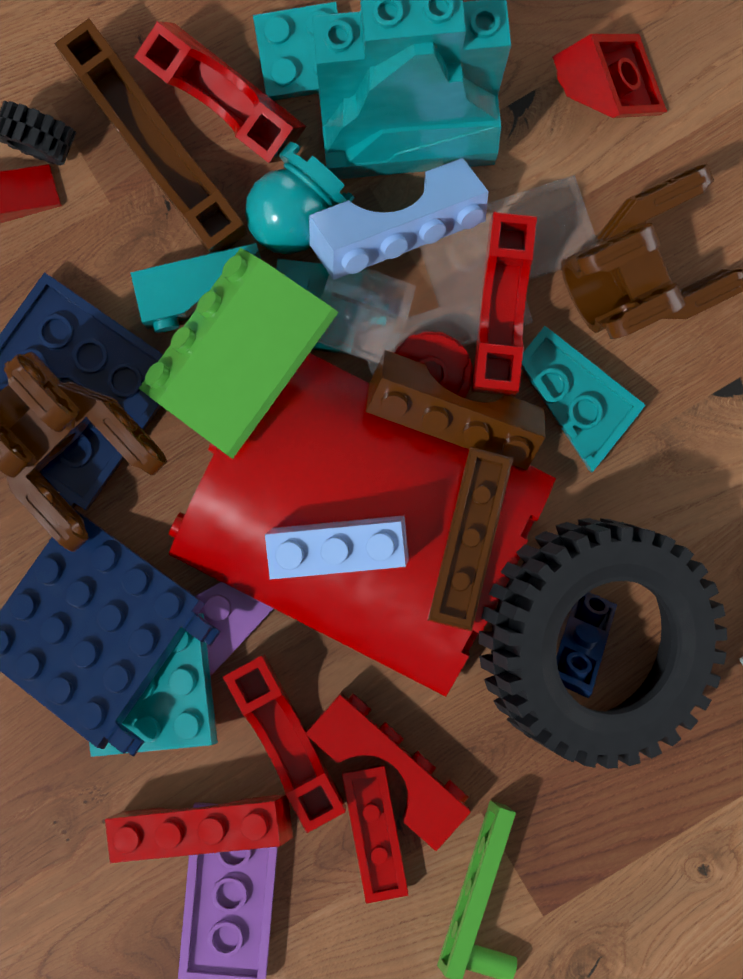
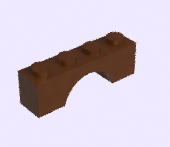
(411, 397)

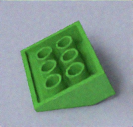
(237, 351)

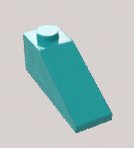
(173, 289)

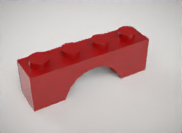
(199, 72)
(503, 304)
(285, 741)
(431, 806)
(199, 830)

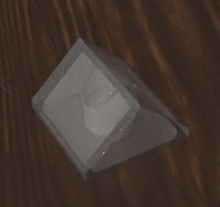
(370, 313)

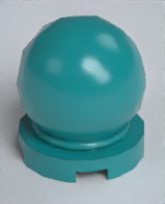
(285, 198)

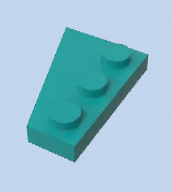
(580, 396)

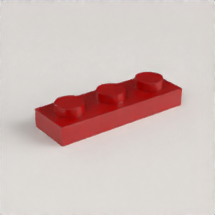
(375, 834)

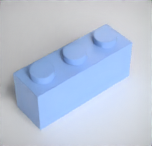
(337, 547)

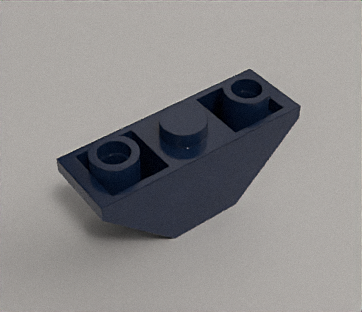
(583, 642)

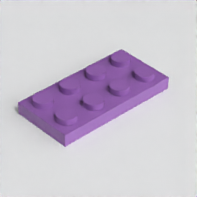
(228, 914)

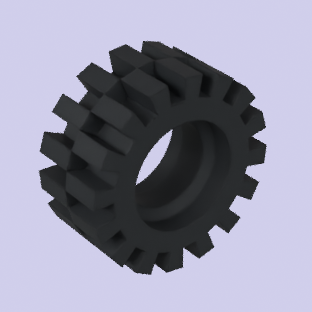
(35, 133)

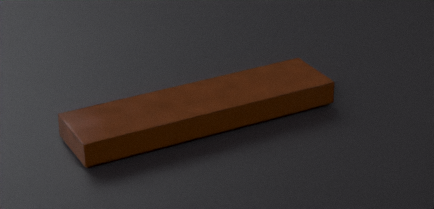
(470, 539)

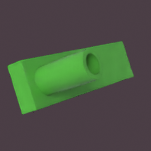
(459, 950)

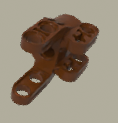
(623, 277)
(42, 420)

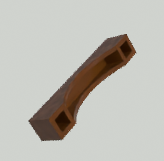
(150, 138)

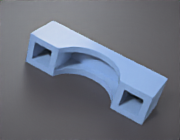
(356, 238)

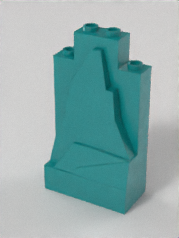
(411, 84)

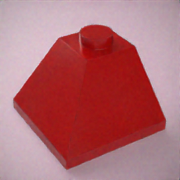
(610, 75)

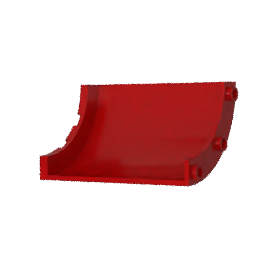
(330, 462)

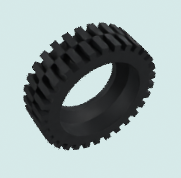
(529, 626)

